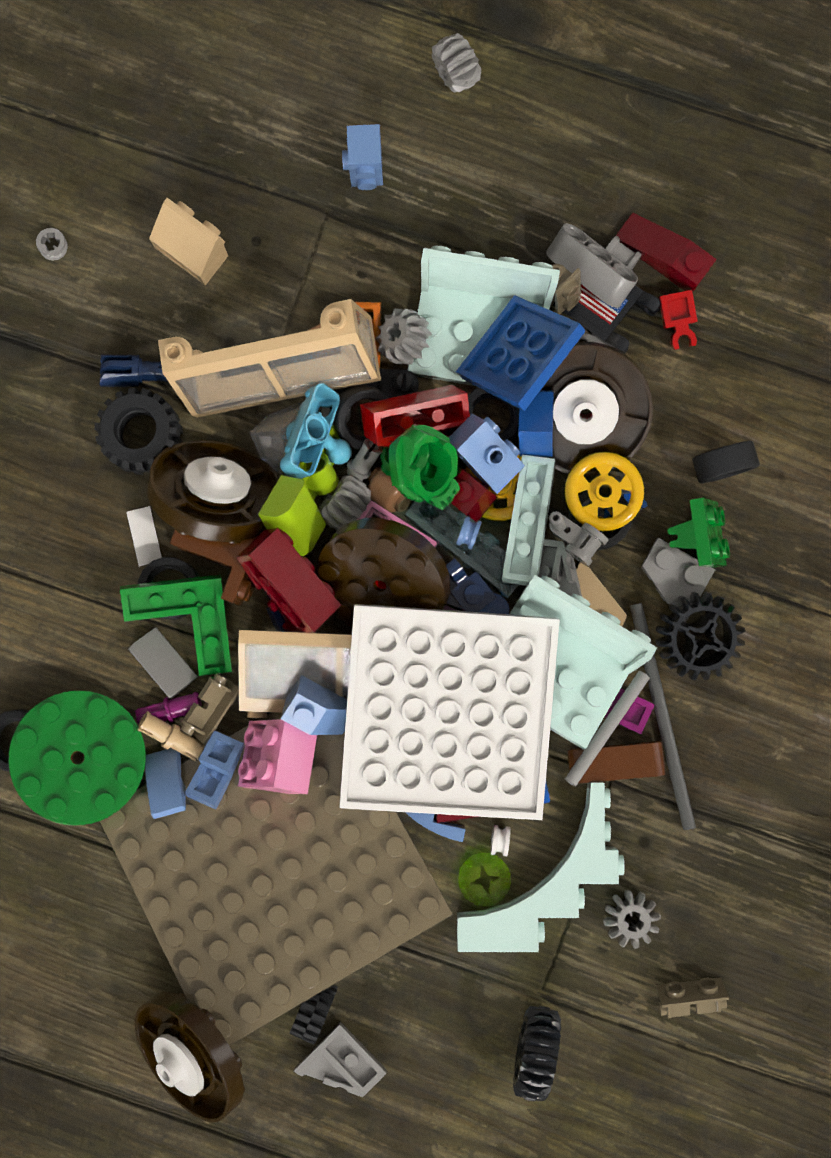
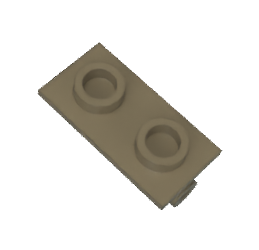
(568, 289)
(218, 696)
(707, 995)

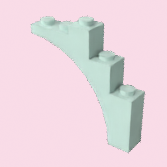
(587, 861)

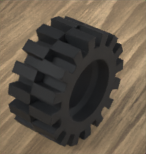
(313, 1015)

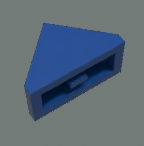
(537, 426)

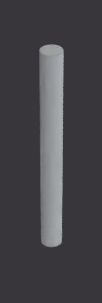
(607, 728)

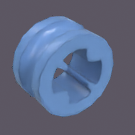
(468, 533)

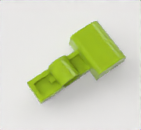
(293, 505)

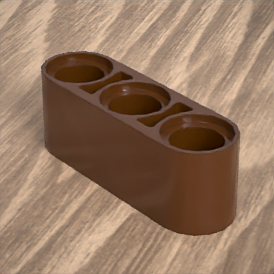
(622, 762)

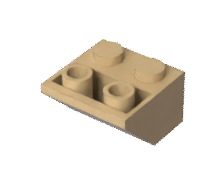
(188, 241)

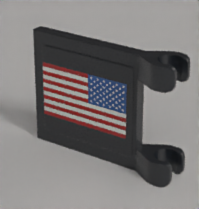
(603, 319)

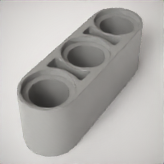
(599, 269)

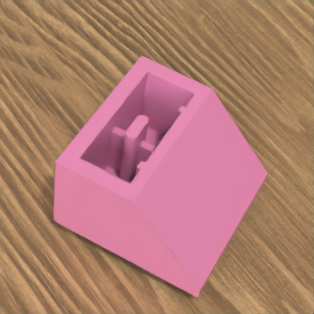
(276, 757)

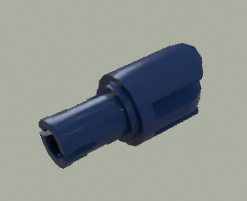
(128, 371)

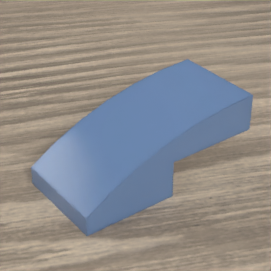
(215, 770)
(164, 783)
(445, 829)

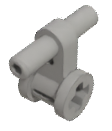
(581, 541)

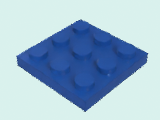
(520, 352)

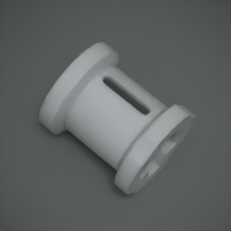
(623, 253)

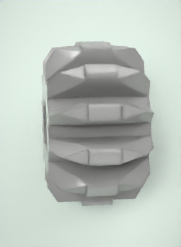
(456, 63)
(403, 336)
(345, 502)
(620, 925)

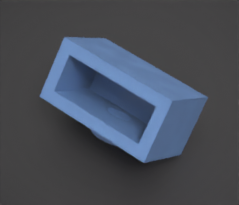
(364, 156)
(486, 453)

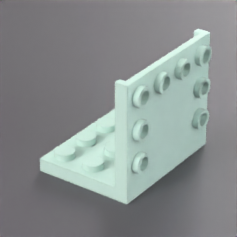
(463, 300)
(590, 657)

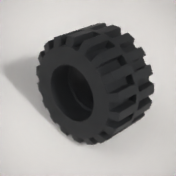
(120, 413)

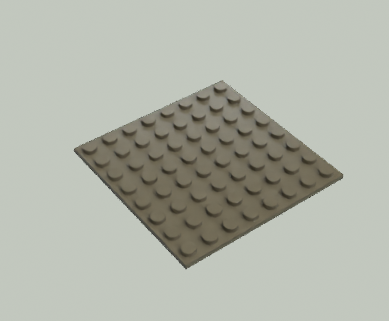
(273, 889)

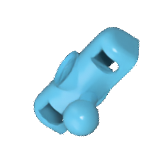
(310, 434)

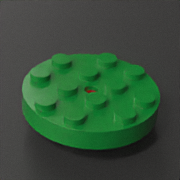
(45, 766)

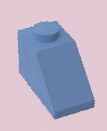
(315, 709)

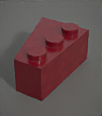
(288, 581)

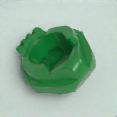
(424, 466)

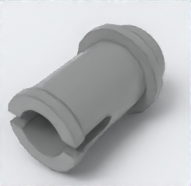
(363, 461)

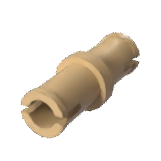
(170, 736)

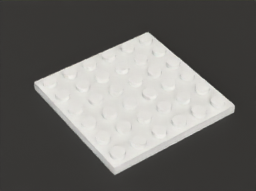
(448, 712)

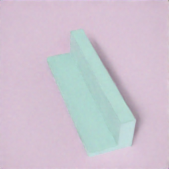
(529, 520)

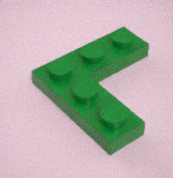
(186, 596)

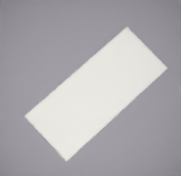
(144, 535)

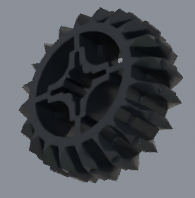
(695, 647)
(537, 1053)

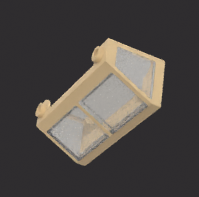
(274, 368)
(275, 661)

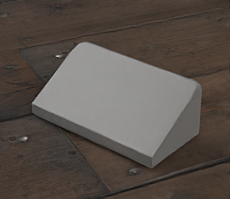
(162, 662)

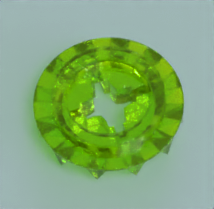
(493, 866)

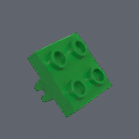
(703, 533)

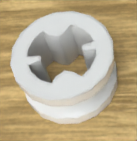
(500, 840)

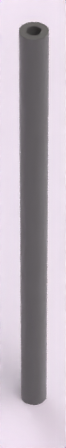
(665, 726)

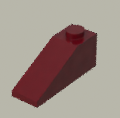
(666, 252)

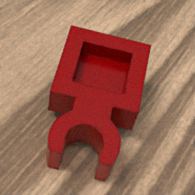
(678, 312)

